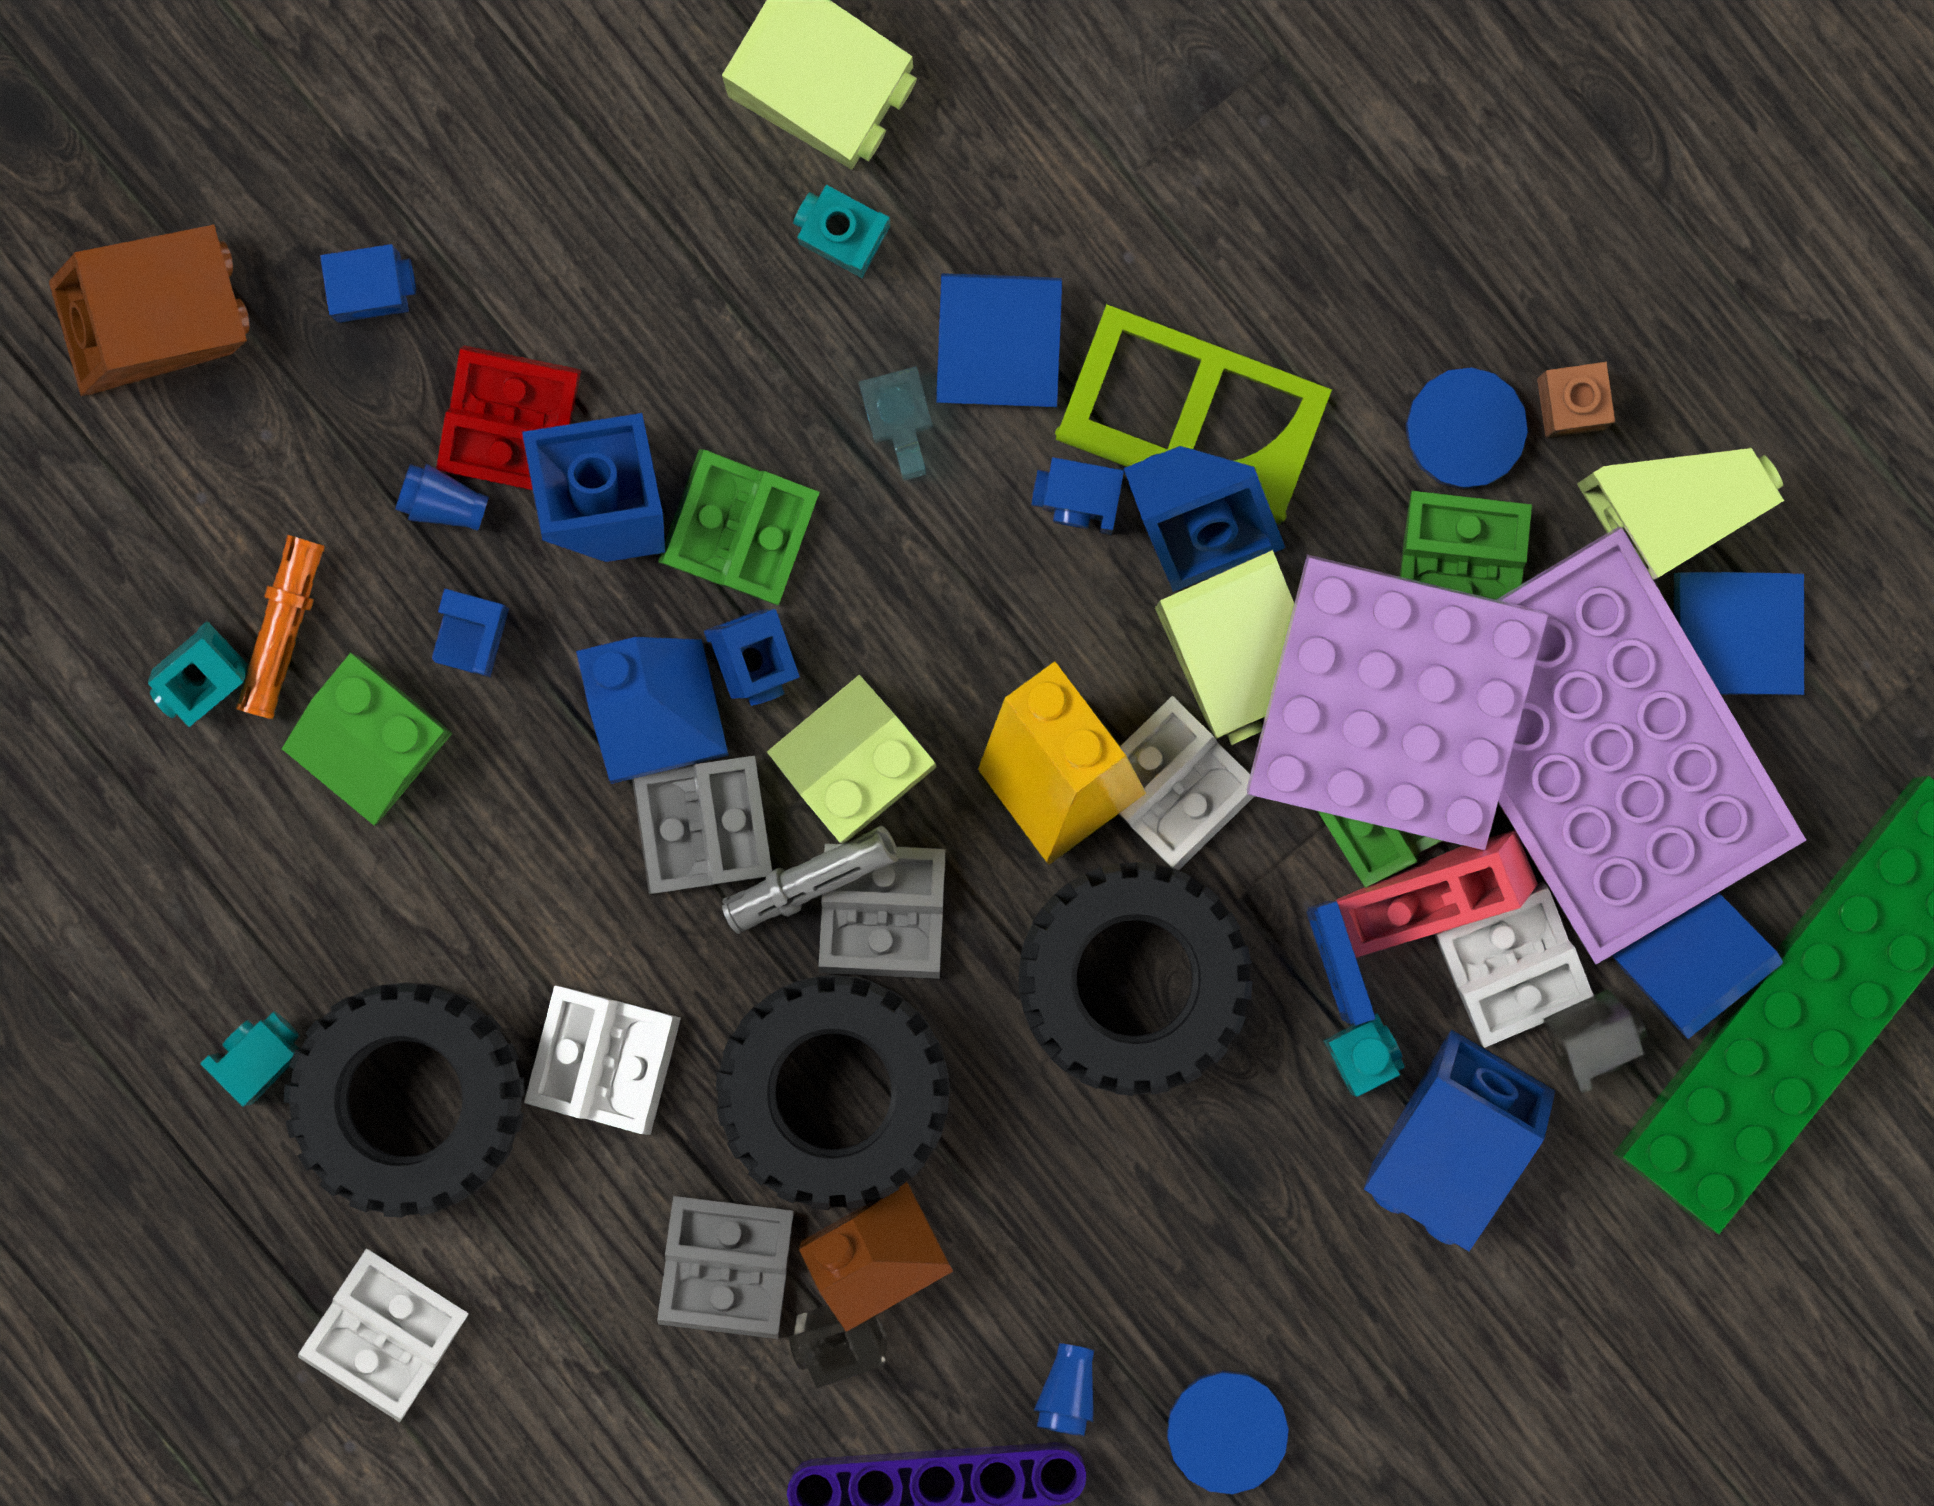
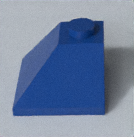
(596, 488)
(1202, 513)
(651, 705)

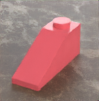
(1439, 895)

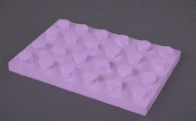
(1629, 758)

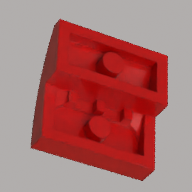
(493, 404)

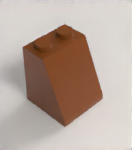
(148, 307)

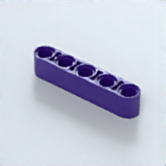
(963, 1464)

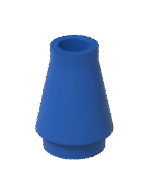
(439, 499)
(1068, 1392)

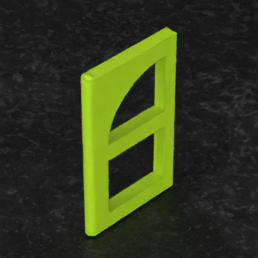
(1276, 464)

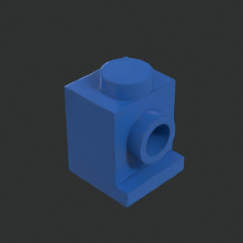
(1079, 493)
(765, 637)

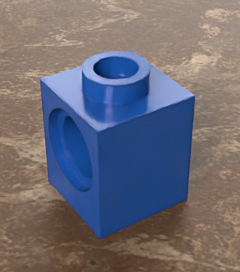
(367, 283)

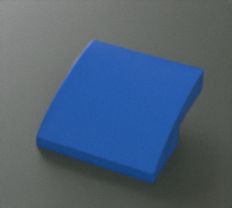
(999, 340)
(1745, 629)

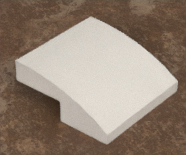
(1187, 781)
(1514, 968)
(602, 1060)
(383, 1335)

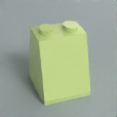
(820, 76)
(1682, 502)
(1231, 642)
(851, 759)

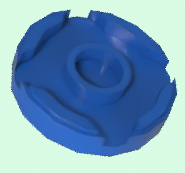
(1466, 428)
(1227, 1432)

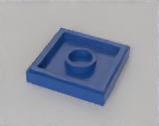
(1340, 963)
(1699, 963)

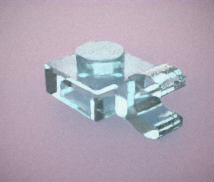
(896, 412)

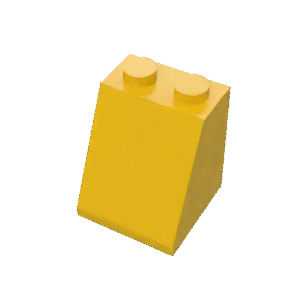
(1056, 764)

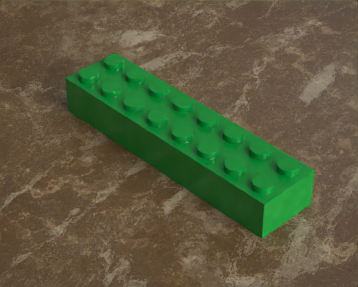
(1800, 1026)

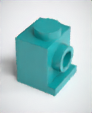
(852, 249)
(190, 698)
(1365, 1055)
(254, 1058)

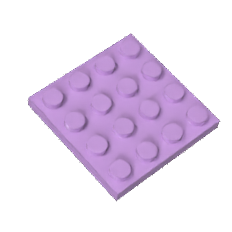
(1396, 702)

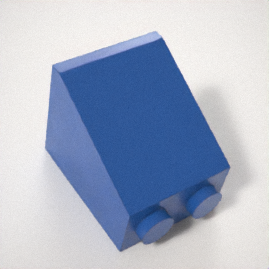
(1461, 1142)

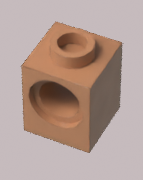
(1576, 399)

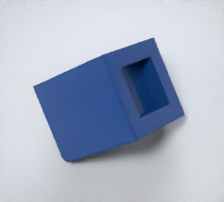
(469, 632)

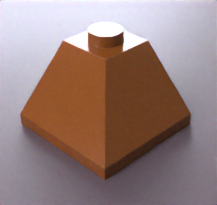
(874, 1257)

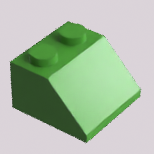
(365, 738)

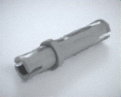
(788, 889)

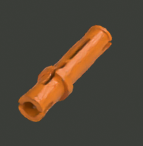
(280, 626)

